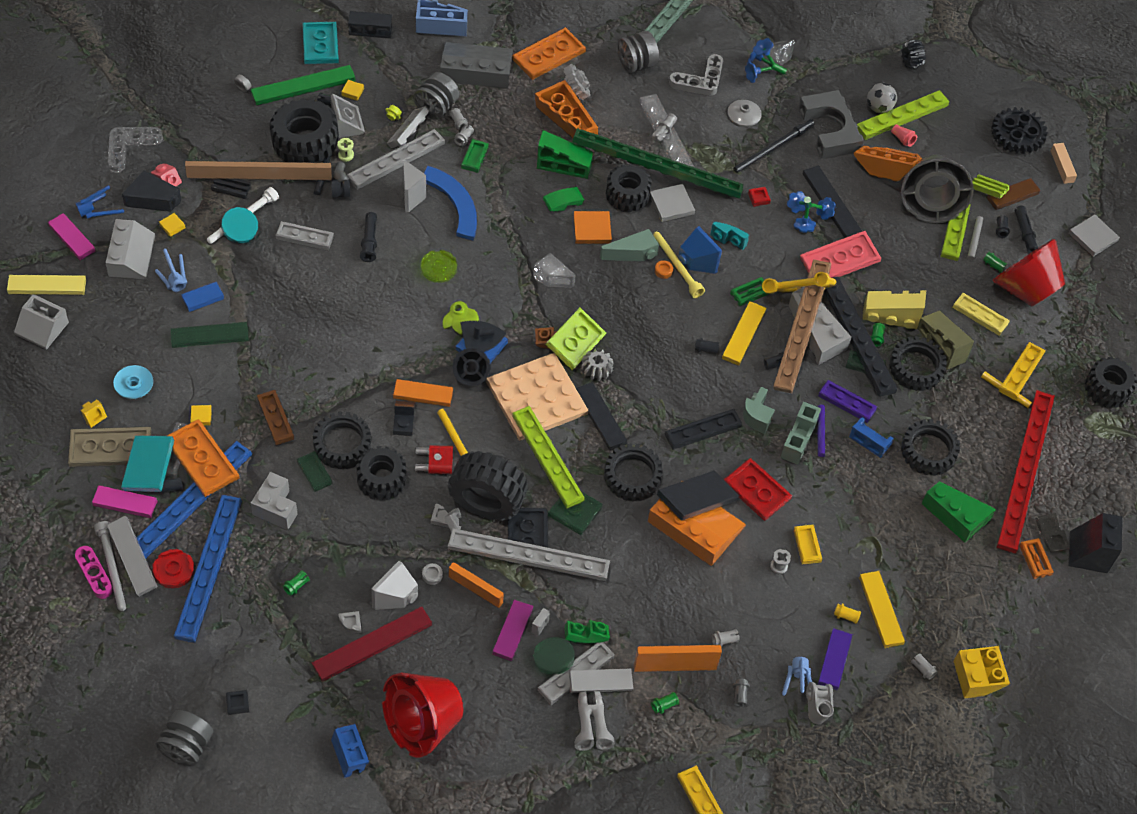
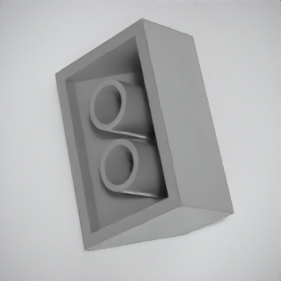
(129, 250)

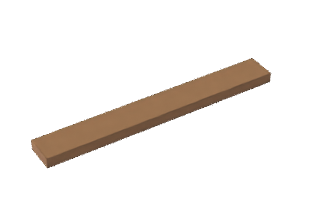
(258, 170)
(800, 331)

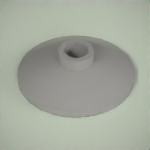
(744, 113)

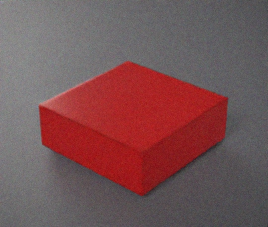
(759, 196)

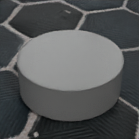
(242, 83)
(432, 574)

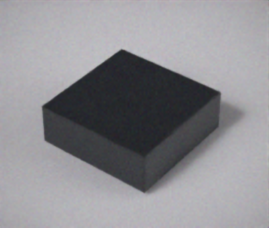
(237, 702)

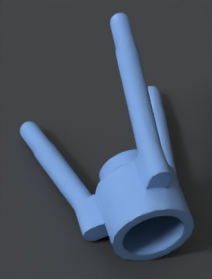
(175, 280)
(800, 669)

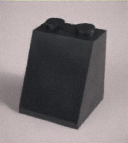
(1096, 543)

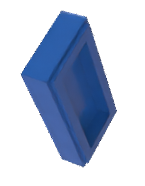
(202, 296)

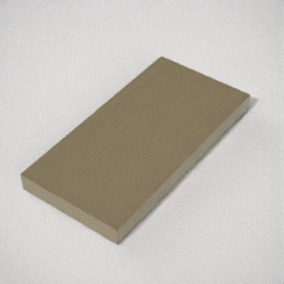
(103, 445)

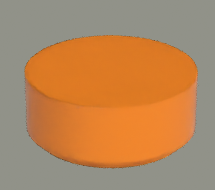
(663, 269)

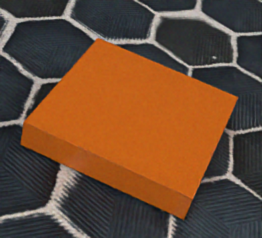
(592, 227)

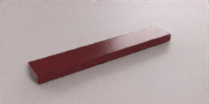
(371, 644)

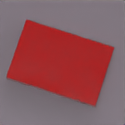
(758, 489)

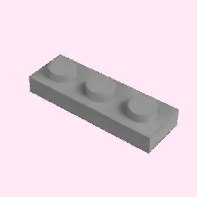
(408, 127)

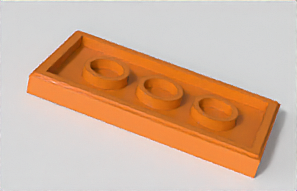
(548, 53)
(202, 458)
(677, 658)

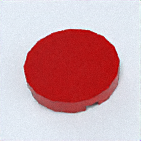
(173, 568)

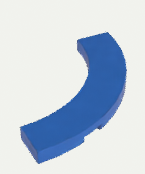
(459, 197)

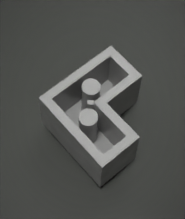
(271, 502)

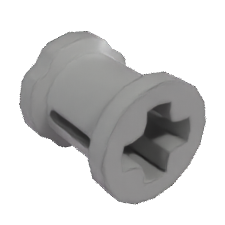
(780, 561)

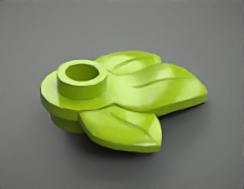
(454, 317)

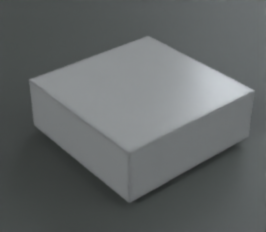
(540, 622)

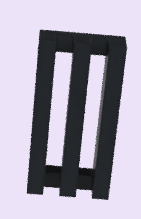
(232, 184)

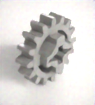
(577, 81)

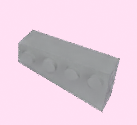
(827, 335)

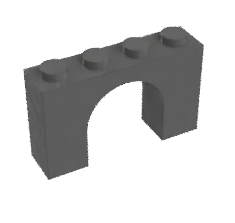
(834, 107)

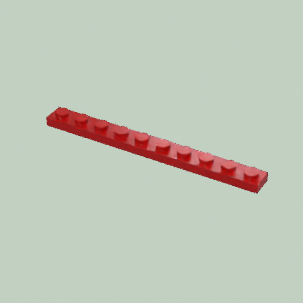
(1025, 472)

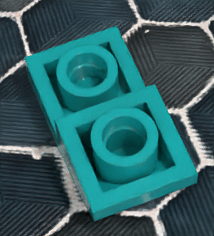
(725, 232)

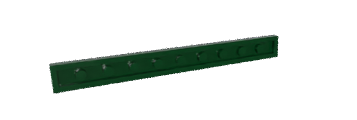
(658, 163)

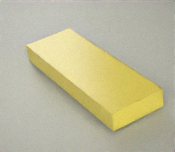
(981, 314)

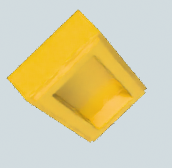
(807, 544)

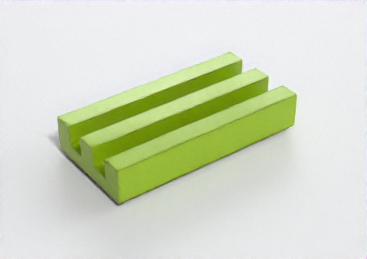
(990, 186)

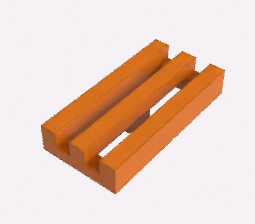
(1036, 572)

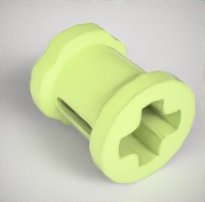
(349, 145)

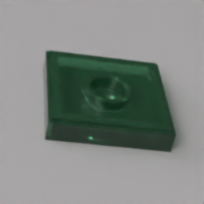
(577, 516)

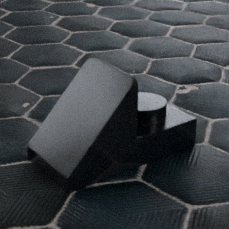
(404, 418)

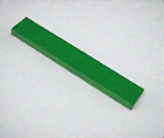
(302, 85)

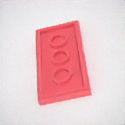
(844, 255)

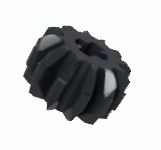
(913, 53)

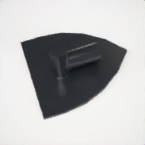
(481, 335)

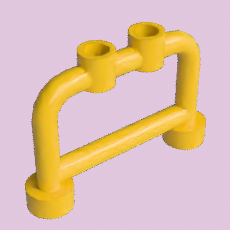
(820, 279)

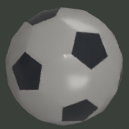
(881, 97)

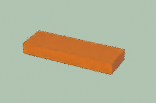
(423, 393)
(476, 585)

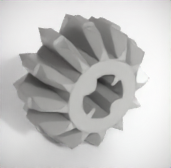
(597, 364)

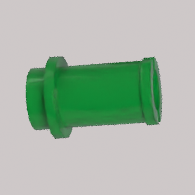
(994, 262)
(877, 334)
(295, 583)
(664, 703)

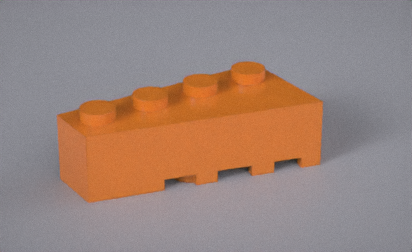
(565, 108)

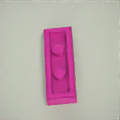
(71, 236)
(124, 501)

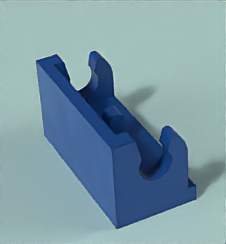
(870, 439)
(349, 749)

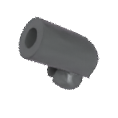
(339, 173)

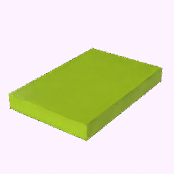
(575, 338)

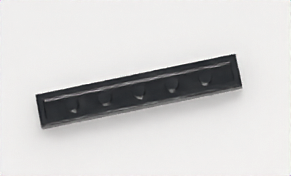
(823, 189)

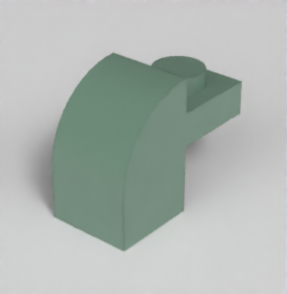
(756, 414)

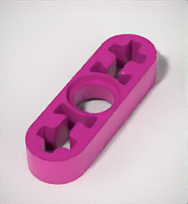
(92, 580)

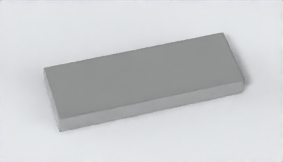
(304, 235)
(601, 680)

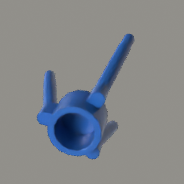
(85, 206)

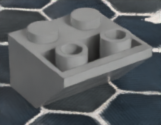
(40, 321)

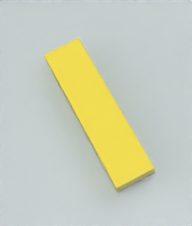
(46, 284)

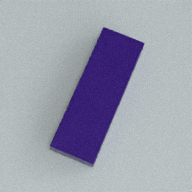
(847, 401)
(835, 658)

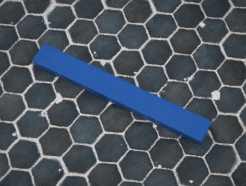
(184, 506)
(207, 569)

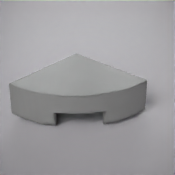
(438, 516)
(452, 519)
(351, 621)

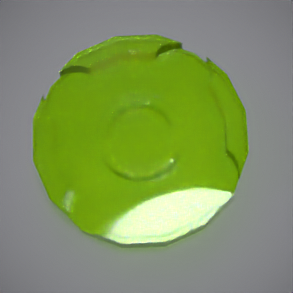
(439, 266)

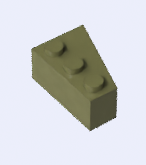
(948, 336)

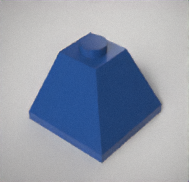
(700, 252)

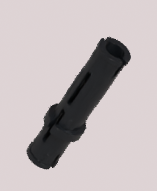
(1028, 234)

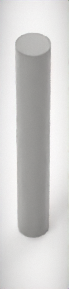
(975, 238)

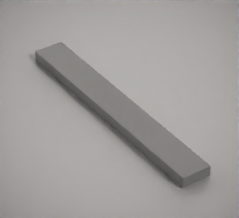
(529, 554)

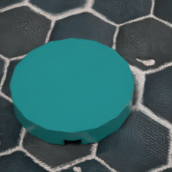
(239, 225)

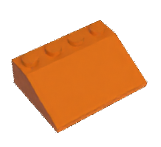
(703, 534)

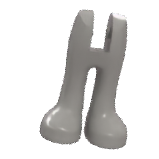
(585, 739)

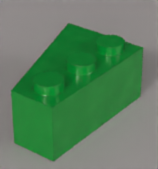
(563, 156)
(957, 510)

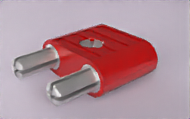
(439, 459)

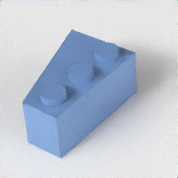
(440, 18)

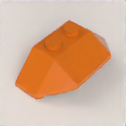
(886, 162)

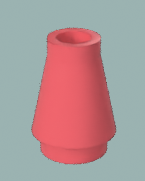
(904, 135)

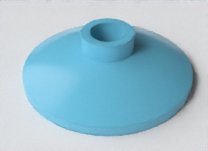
(131, 376)

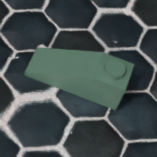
(631, 248)

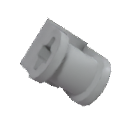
(819, 698)

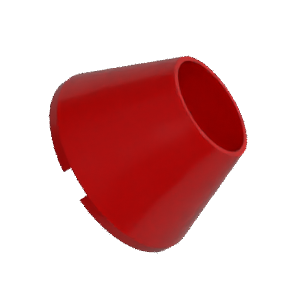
(1035, 275)
(420, 711)

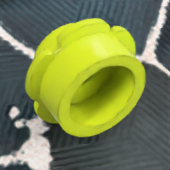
(393, 112)

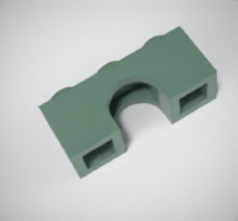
(801, 433)

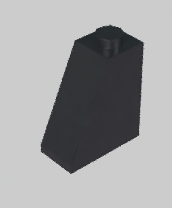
(151, 193)

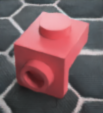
(167, 173)

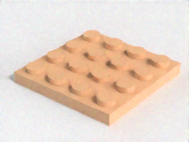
(541, 386)

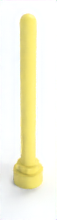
(695, 288)

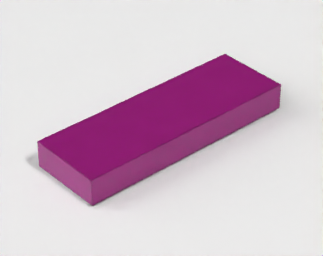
(512, 630)

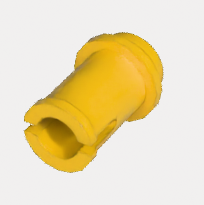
(847, 613)

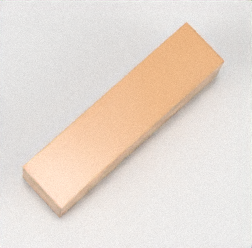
(1063, 163)

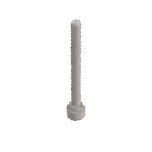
(103, 533)

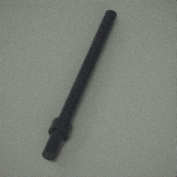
(797, 131)

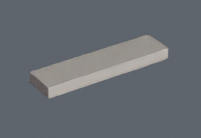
(132, 556)
(559, 684)

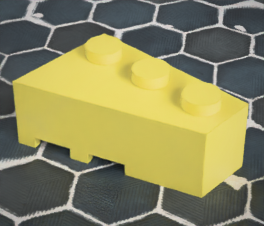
(894, 309)

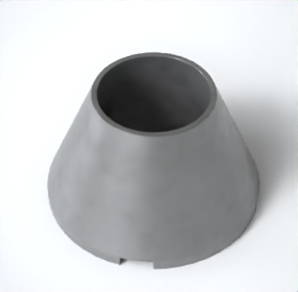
(937, 203)

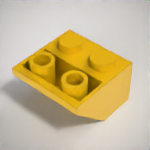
(980, 671)

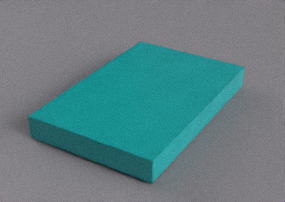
(320, 42)
(148, 463)

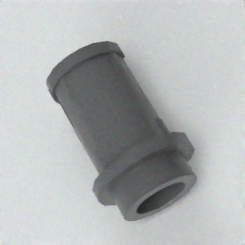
(741, 687)

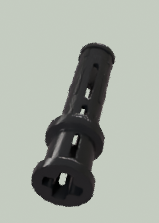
(369, 242)

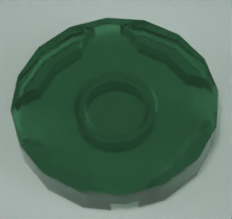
(554, 655)

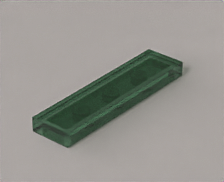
(209, 334)

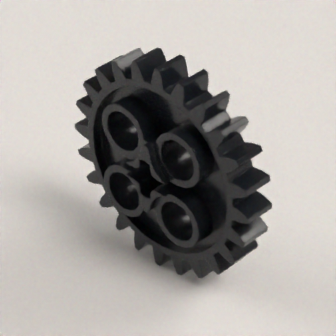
(1019, 130)

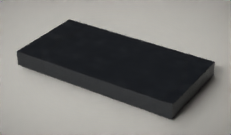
(697, 495)

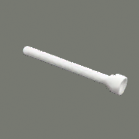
(269, 195)

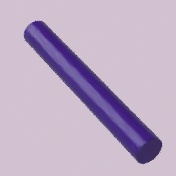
(821, 431)

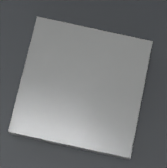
(672, 202)
(1094, 235)

